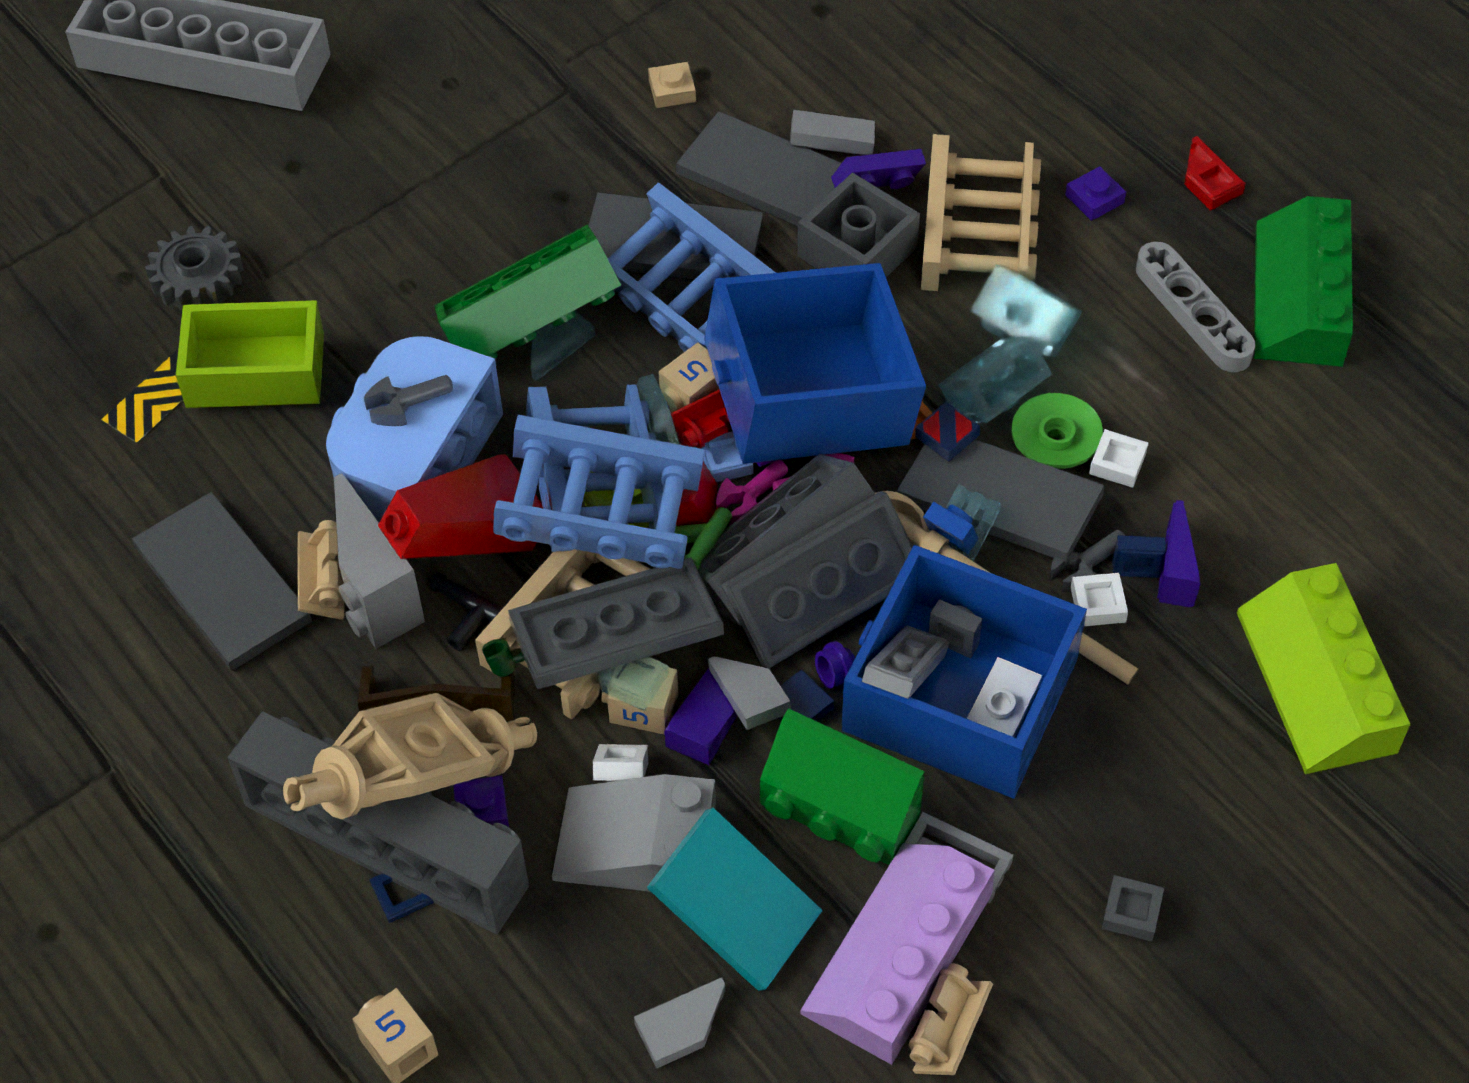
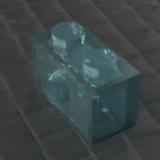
(1025, 309)
(996, 378)

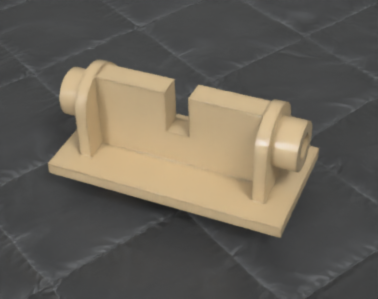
(320, 572)
(945, 1035)

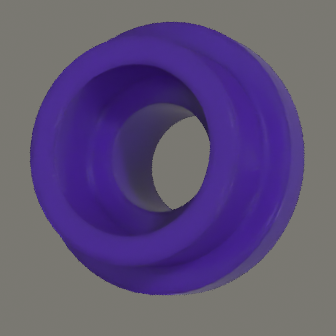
(833, 664)

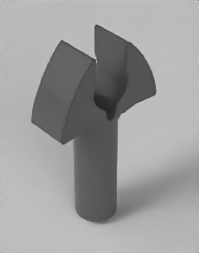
(401, 399)
(1086, 560)

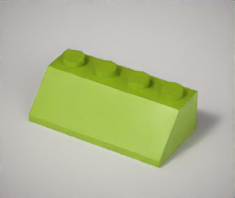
(1323, 670)

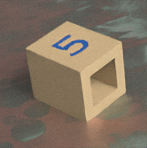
(687, 378)
(657, 714)
(395, 1035)

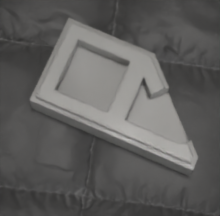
(750, 691)
(680, 1024)

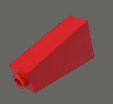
(454, 512)

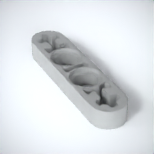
(1200, 303)

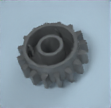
(195, 268)

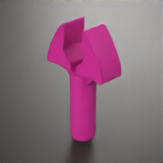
(733, 494)

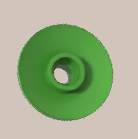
(1061, 418)

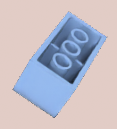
(438, 432)

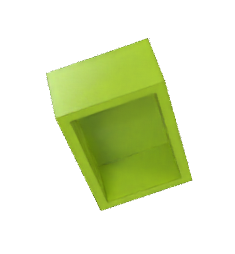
(250, 354)

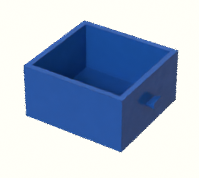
(813, 362)
(933, 723)

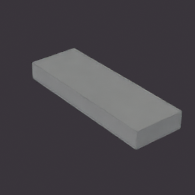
(906, 661)

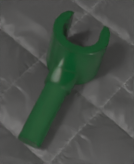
(501, 658)

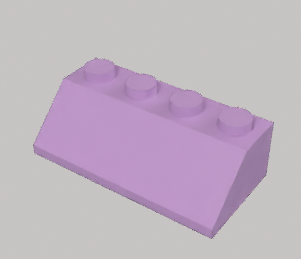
(899, 947)

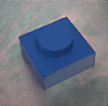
(953, 525)

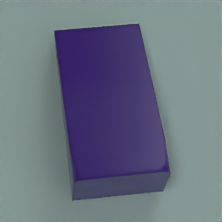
(1179, 572)
(701, 721)

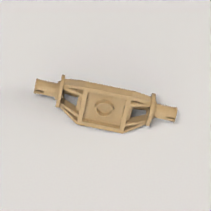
(408, 752)

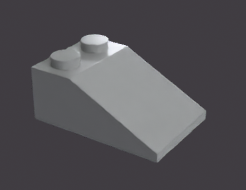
(376, 581)
(627, 828)

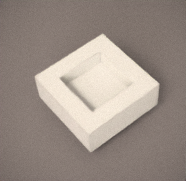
(1118, 458)
(1101, 597)
(620, 762)

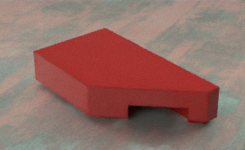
(1210, 177)

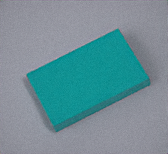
(735, 899)

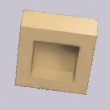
(672, 85)

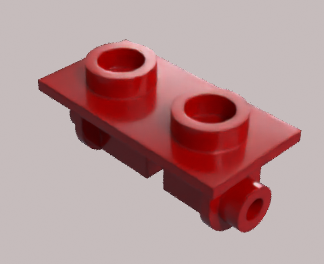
(701, 421)

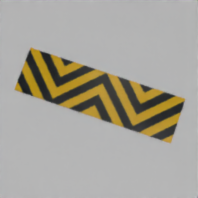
(147, 402)

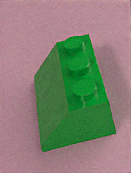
(841, 788)

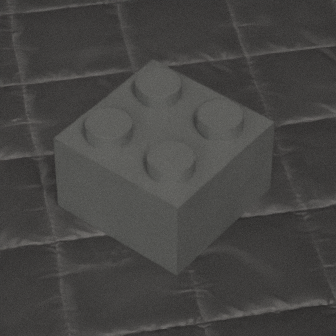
(858, 228)

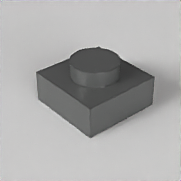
(957, 626)
(1133, 908)

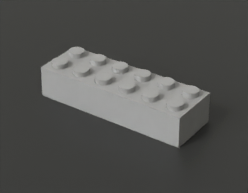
(204, 47)

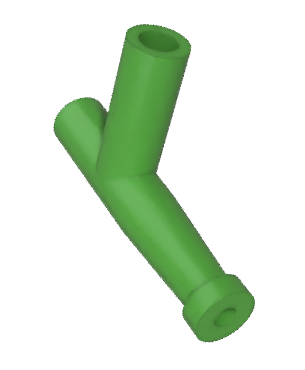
(705, 535)

